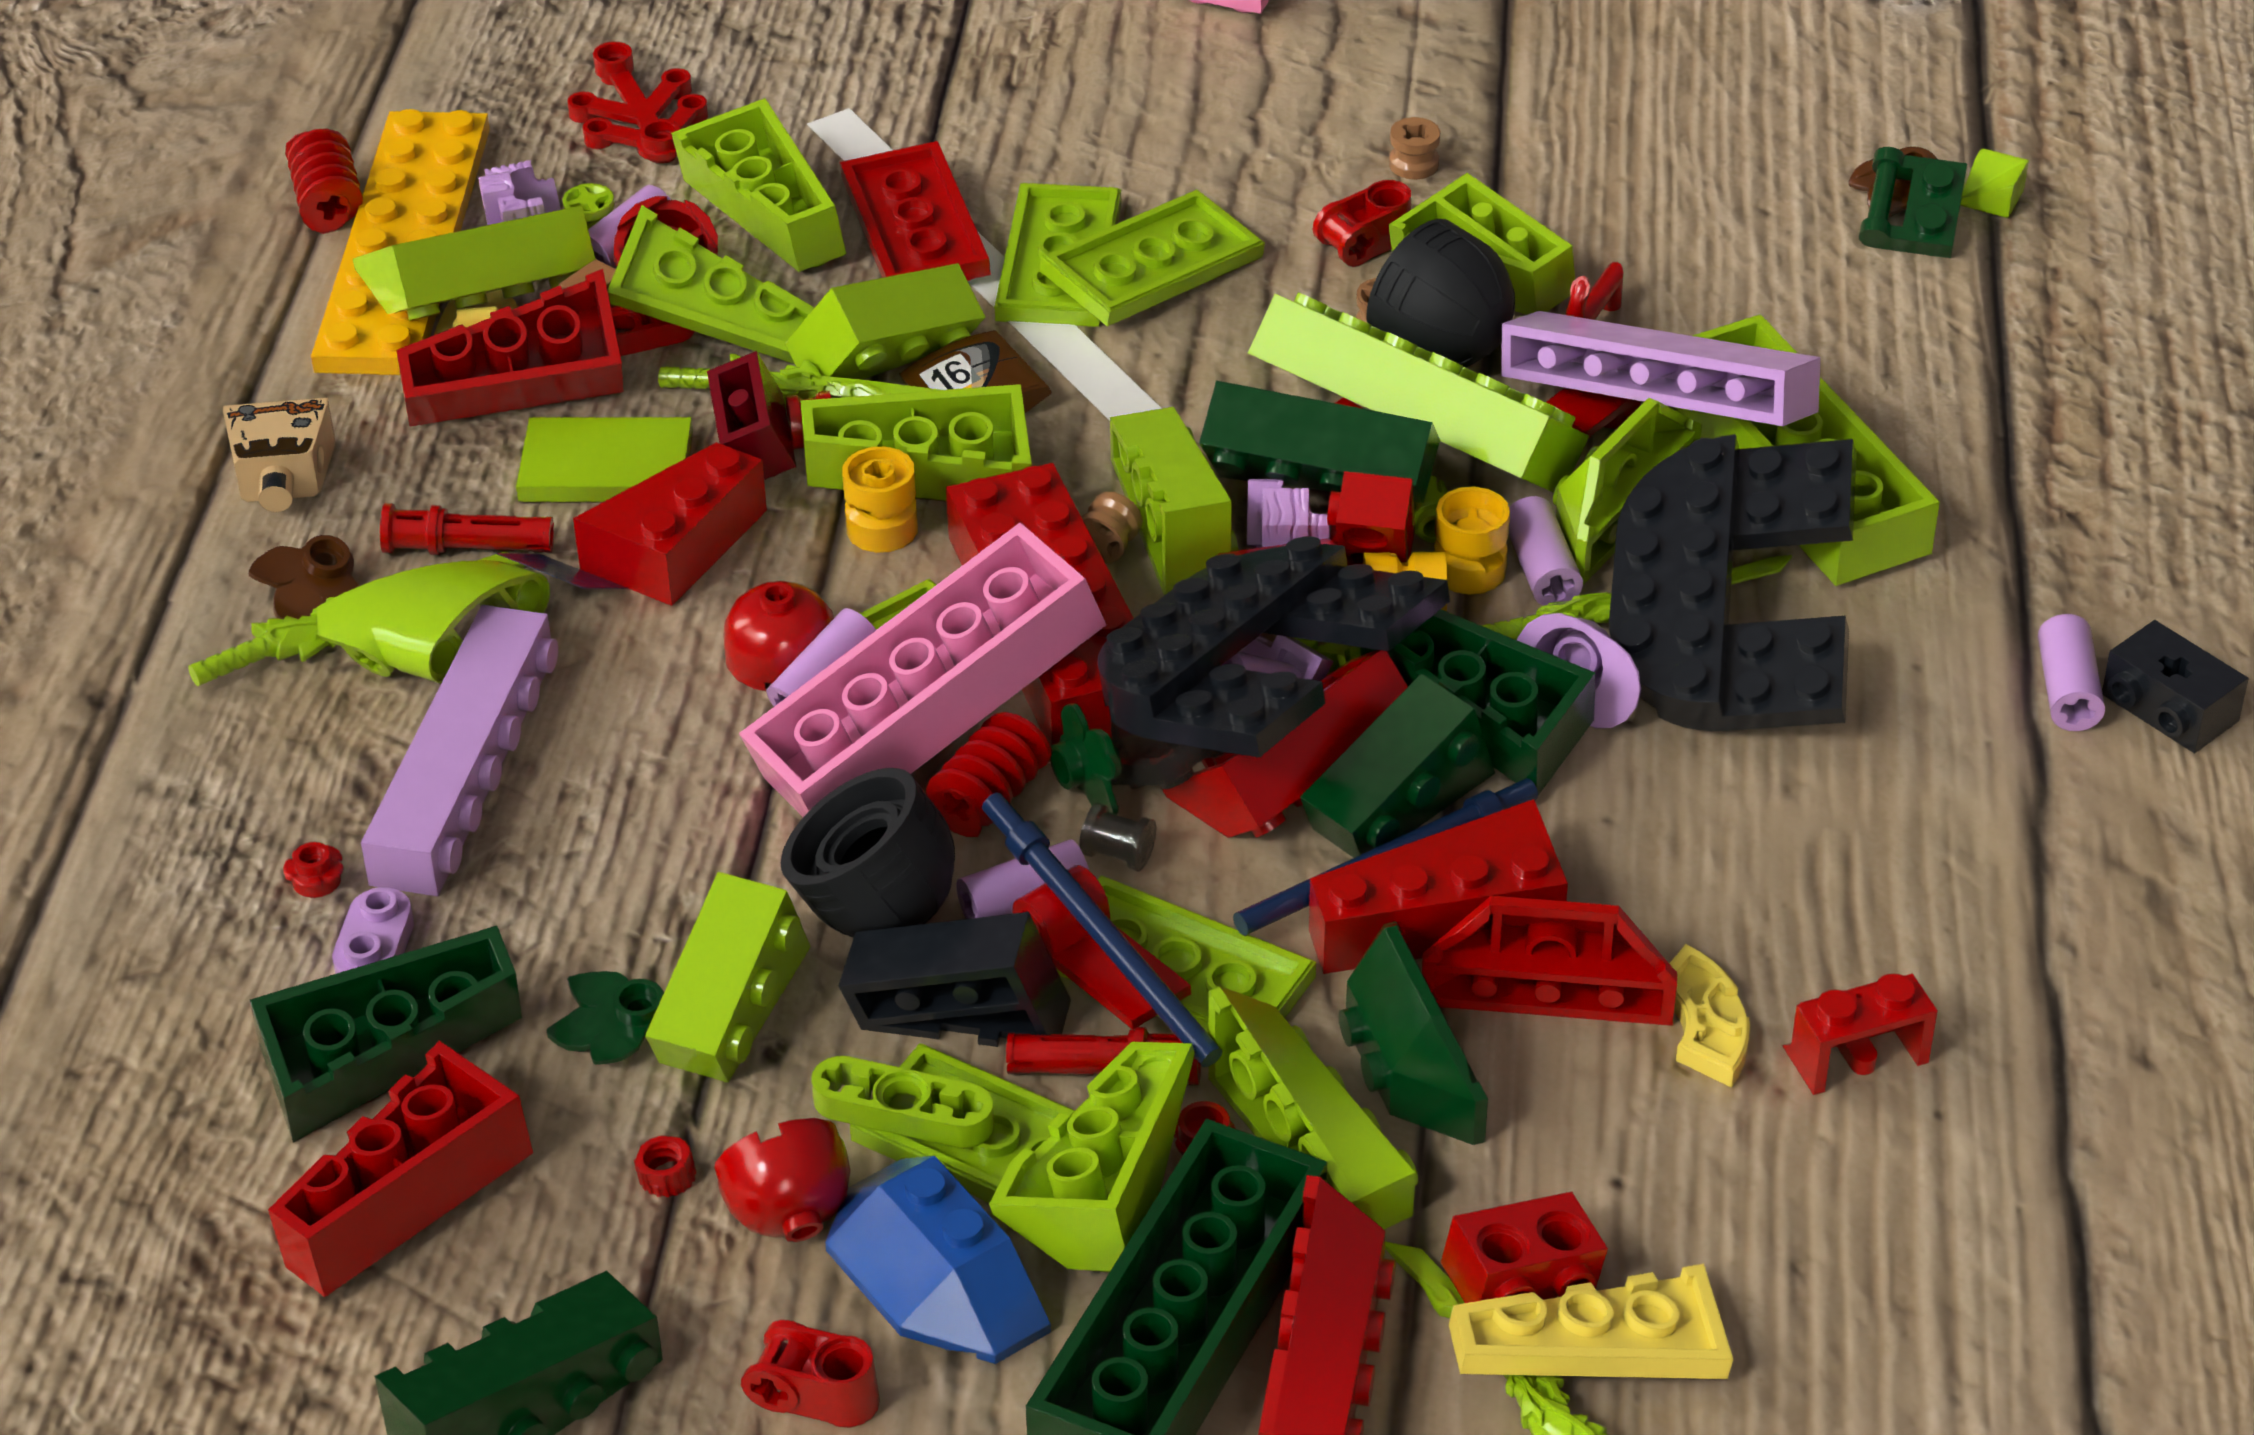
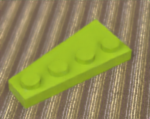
(689, 286)

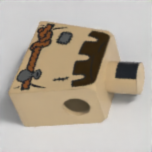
(280, 449)

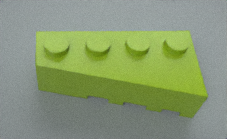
(762, 183)
(1174, 489)

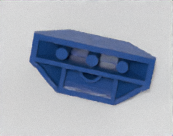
(936, 1262)

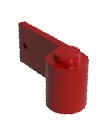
(1084, 961)

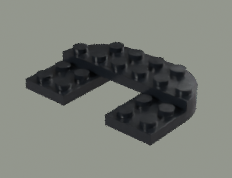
(1678, 574)
(1167, 663)

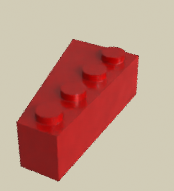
(1432, 884)

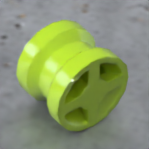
(595, 199)

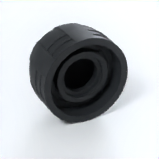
(1443, 293)
(872, 854)

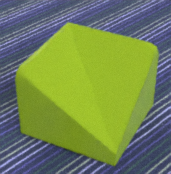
(1995, 183)

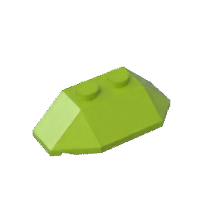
(1596, 491)

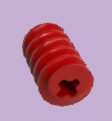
(323, 179)
(993, 760)

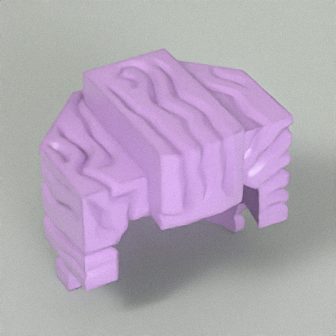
(516, 193)
(1280, 514)

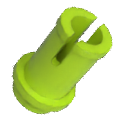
(1426, 511)

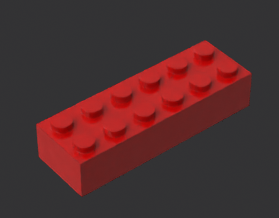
(1039, 500)

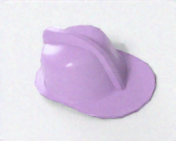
(1593, 649)

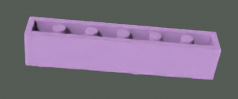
(1661, 366)
(459, 751)

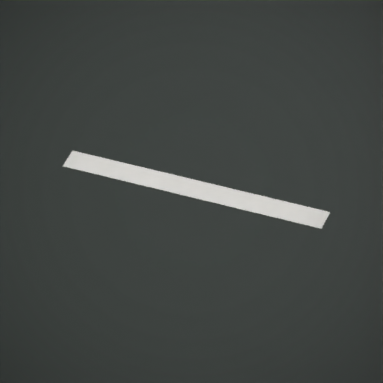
(1060, 344)

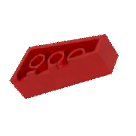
(516, 358)
(401, 1170)

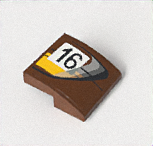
(974, 363)

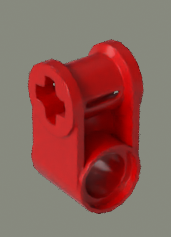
(1364, 221)
(817, 1375)

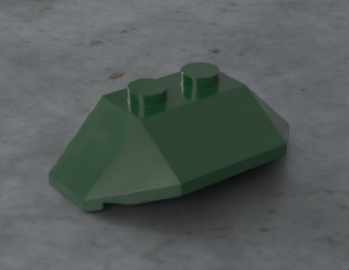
(1409, 1044)

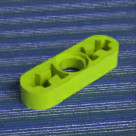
(919, 1122)

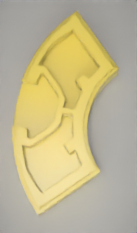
(1710, 1016)

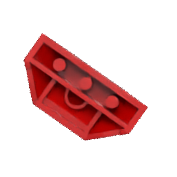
(1551, 963)

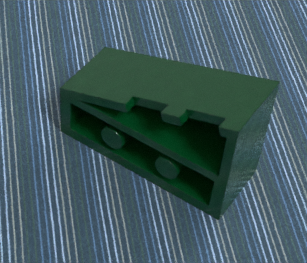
(1400, 770)

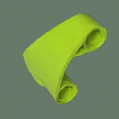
(412, 614)

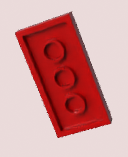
(913, 212)

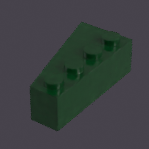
(1312, 440)
(1524, 698)

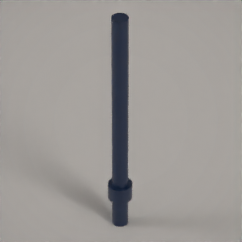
(1031, 848)
(1298, 896)

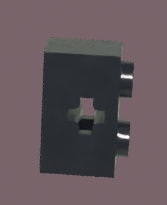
(2174, 686)

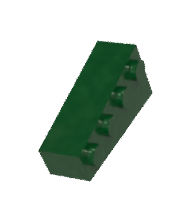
(369, 1026)
(529, 1372)

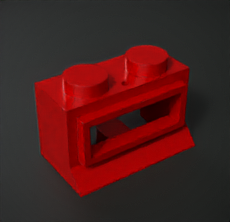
(1855, 1015)

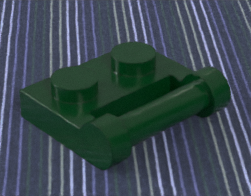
(1930, 208)

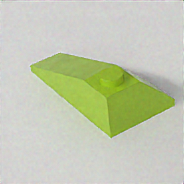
(1102, 1163)

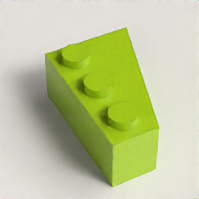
(1532, 254)
(728, 977)

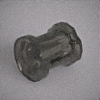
(1118, 837)

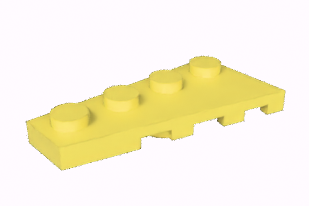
(1616, 1332)

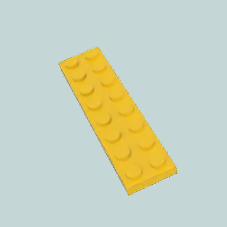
(412, 193)

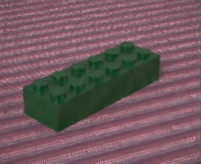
(1181, 1293)

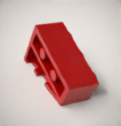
(673, 523)

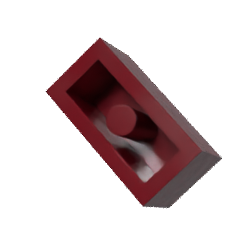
(752, 413)

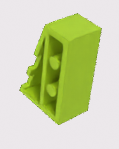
(886, 322)

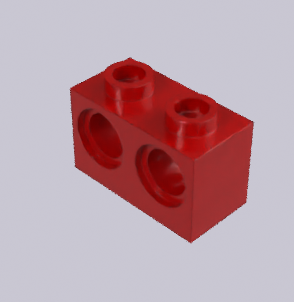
(1372, 516)
(1523, 1249)

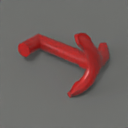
(1605, 294)

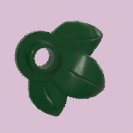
(1086, 759)
(609, 1016)

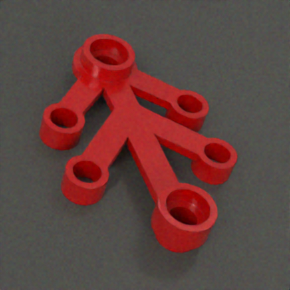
(654, 139)

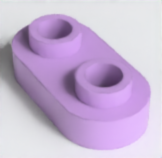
(373, 929)

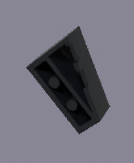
(956, 977)

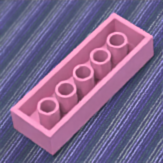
(927, 671)

